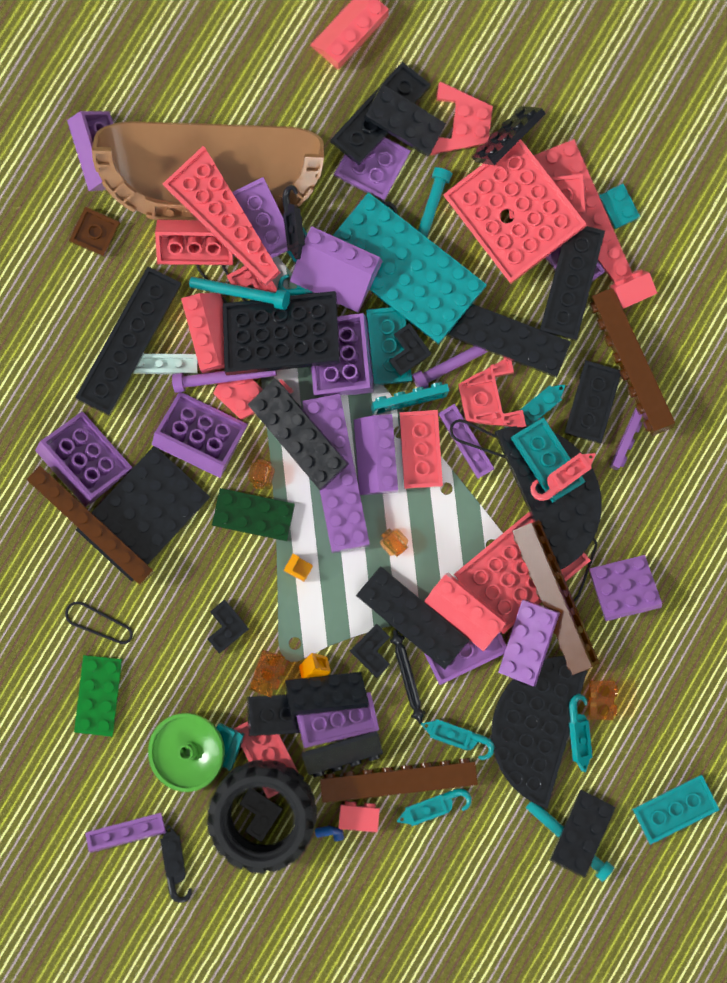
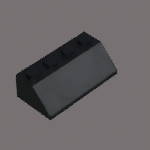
(341, 753)

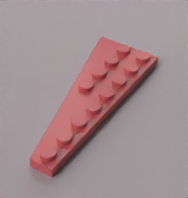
(565, 161)
(208, 198)

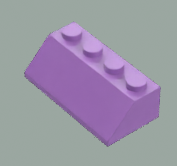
(83, 129)
(376, 455)

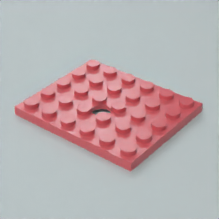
(541, 211)

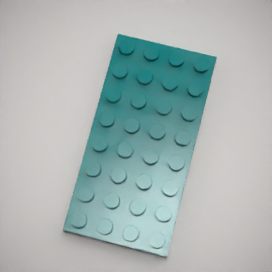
(415, 273)

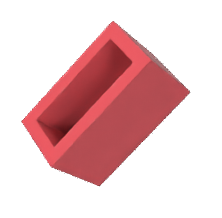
(634, 288)
(359, 817)

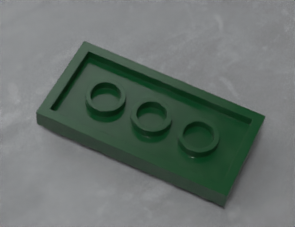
(253, 514)

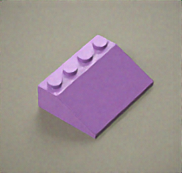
(335, 266)
(354, 372)
(199, 434)
(83, 459)

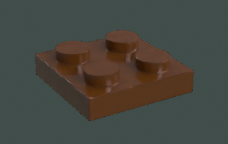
(94, 232)

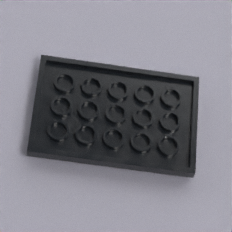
(277, 339)
(149, 506)

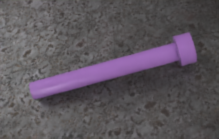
(422, 379)
(180, 381)

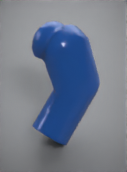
(328, 831)

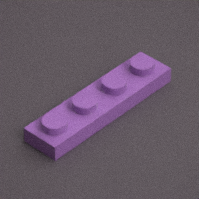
(627, 441)
(475, 457)
(125, 832)

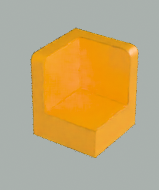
(298, 568)
(314, 666)

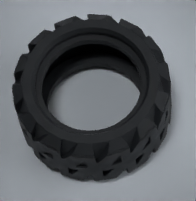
(253, 856)

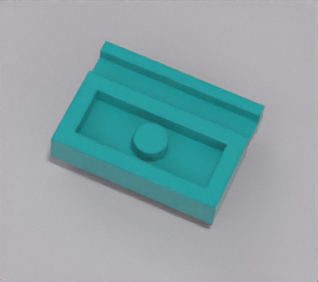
(619, 206)
(232, 743)

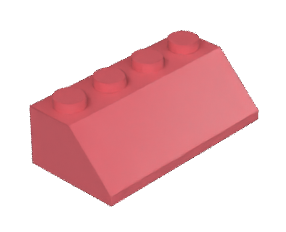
(350, 30)
(189, 244)
(205, 324)
(465, 611)

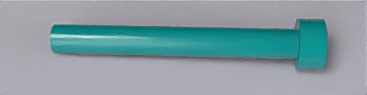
(441, 177)
(279, 299)
(602, 869)

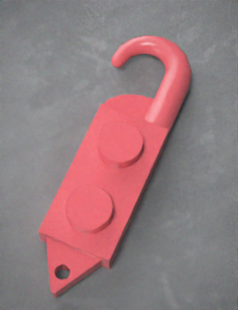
(564, 476)

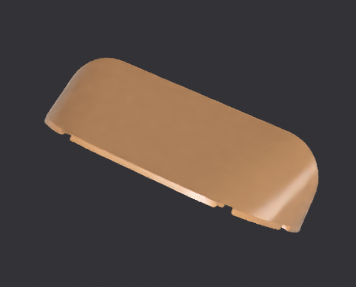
(142, 155)

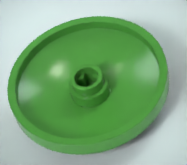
(186, 752)

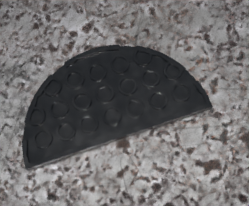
(570, 520)
(533, 729)

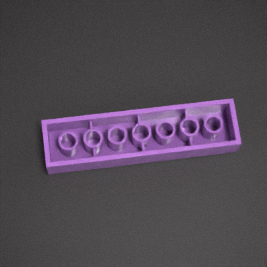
(341, 496)

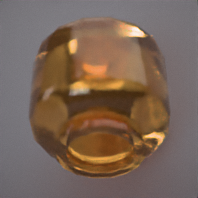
(261, 474)
(394, 542)

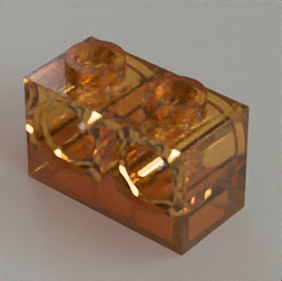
(267, 672)
(597, 700)

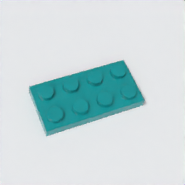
(384, 346)
(402, 400)
(543, 454)
(675, 809)

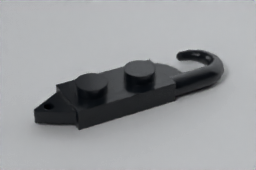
(293, 223)
(174, 864)

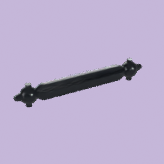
(407, 676)

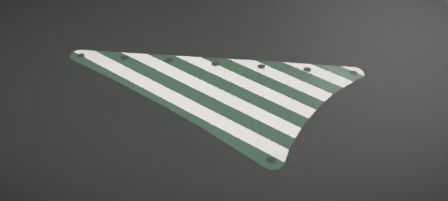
(439, 528)

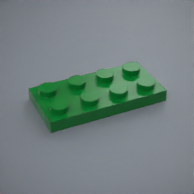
(98, 696)

